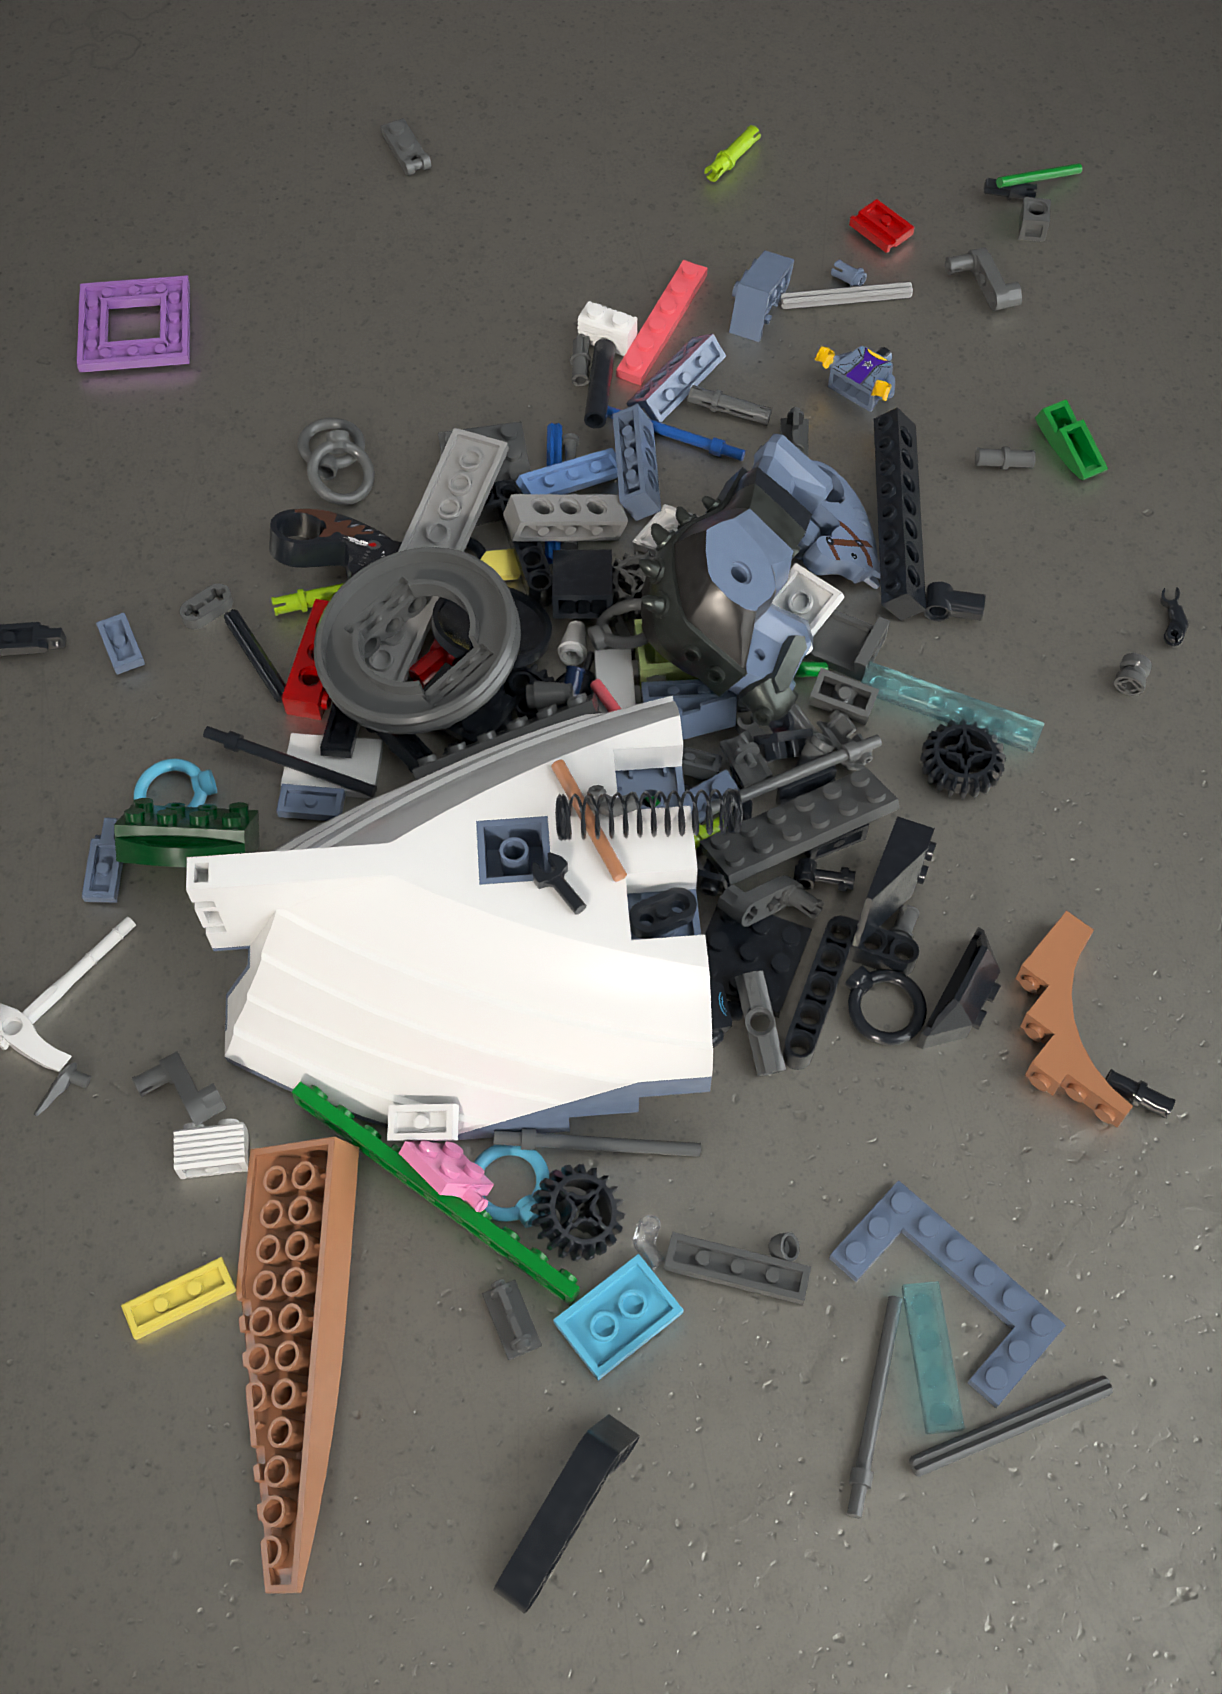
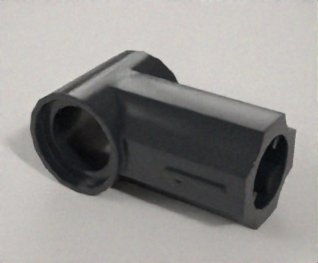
(945, 603)

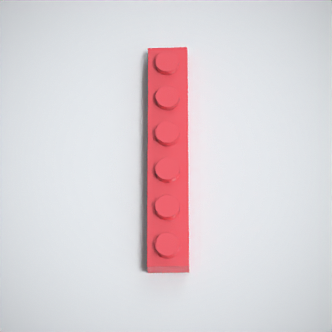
(661, 322)

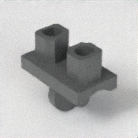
(746, 759)

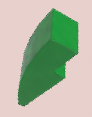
(1071, 440)

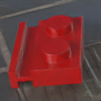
(881, 226)

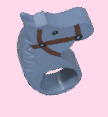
(846, 536)

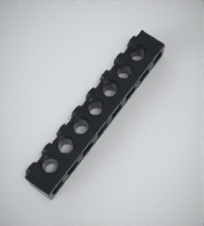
(899, 515)

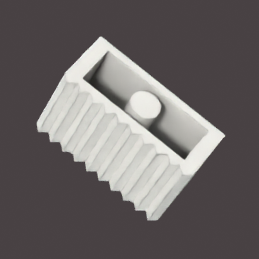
(604, 323)
(211, 1149)

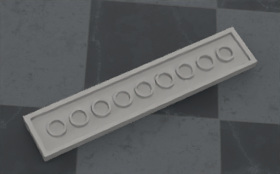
(443, 521)

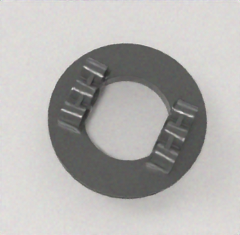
(374, 608)

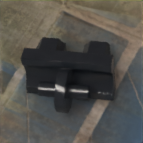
(784, 740)

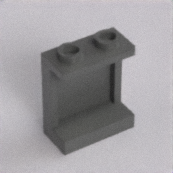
(848, 643)

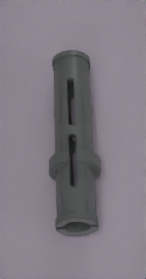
(724, 403)

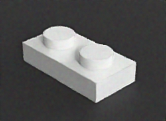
(423, 1122)

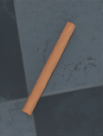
(602, 845)

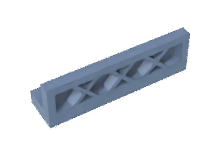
(677, 376)

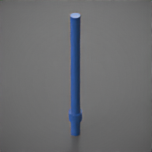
(716, 446)

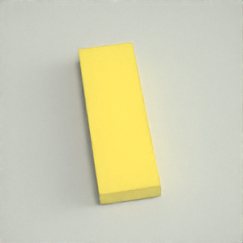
(178, 1298)

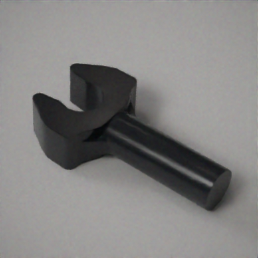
(558, 882)

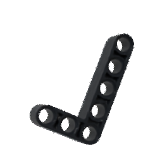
(529, 554)
(828, 979)
(591, 1463)

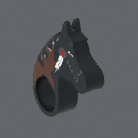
(331, 542)

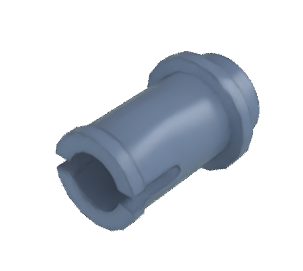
(851, 275)

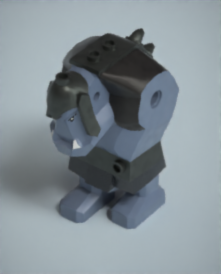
(717, 579)

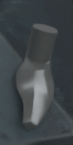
(61, 1083)

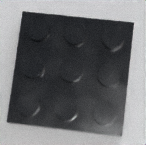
(765, 946)

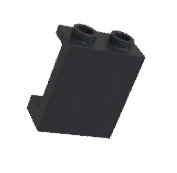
(806, 785)

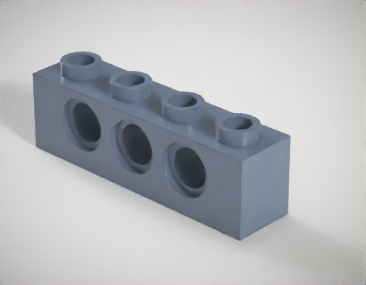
(636, 462)

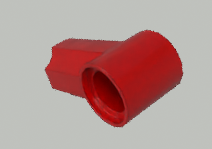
(430, 664)

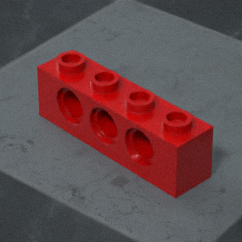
(299, 695)

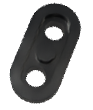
(659, 912)

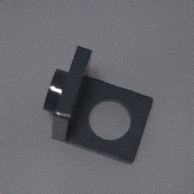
(709, 882)

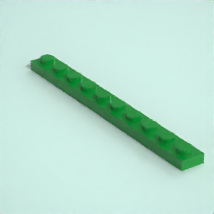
(503, 1240)

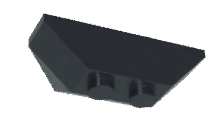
(964, 995)

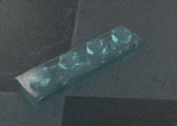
(932, 1358)

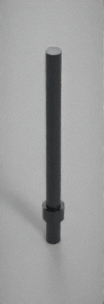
(236, 742)

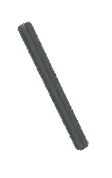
(1010, 1426)

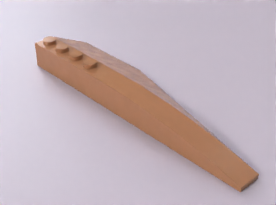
(294, 1329)

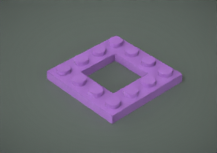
(96, 299)

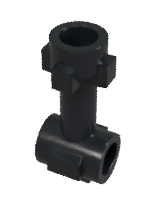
(807, 874)

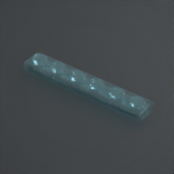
(947, 705)

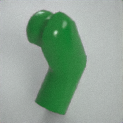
(810, 669)

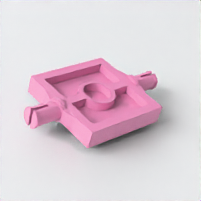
(448, 1171)

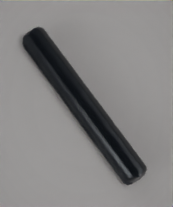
(255, 654)

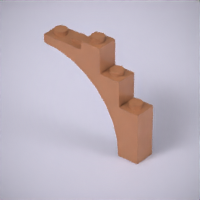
(1052, 1022)

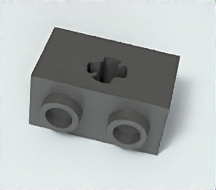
(844, 694)

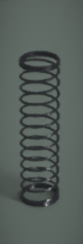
(563, 813)

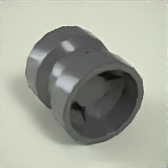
(1133, 679)

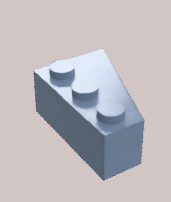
(758, 292)
(698, 705)

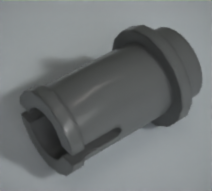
(906, 921)

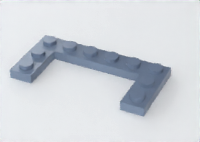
(1030, 1321)

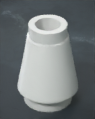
(573, 644)

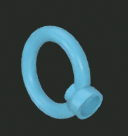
(202, 781)
(521, 1210)

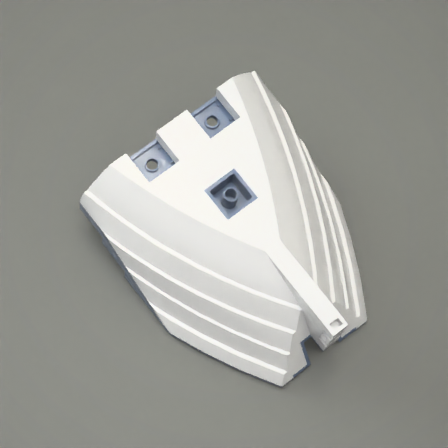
(428, 967)

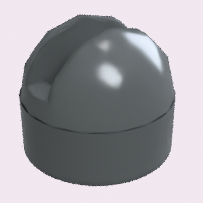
(784, 1246)

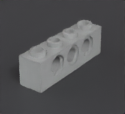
(565, 517)

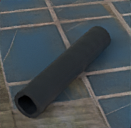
(599, 384)

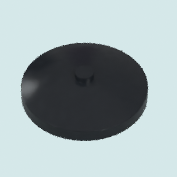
(452, 627)

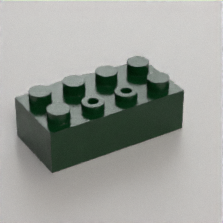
(173, 832)

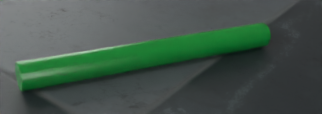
(1038, 175)

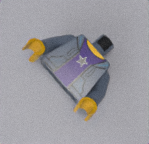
(860, 374)

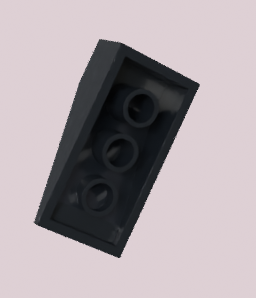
(896, 875)

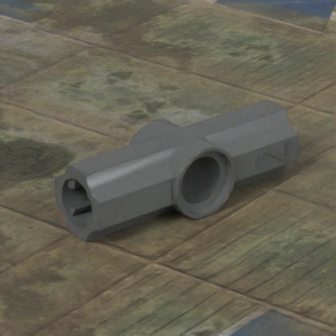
(766, 1044)

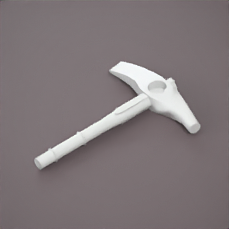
(18, 1027)

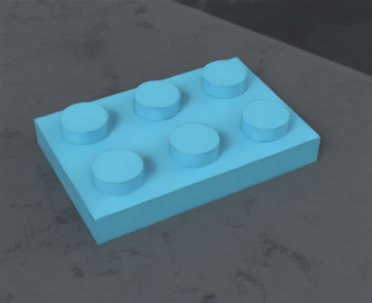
(618, 1316)

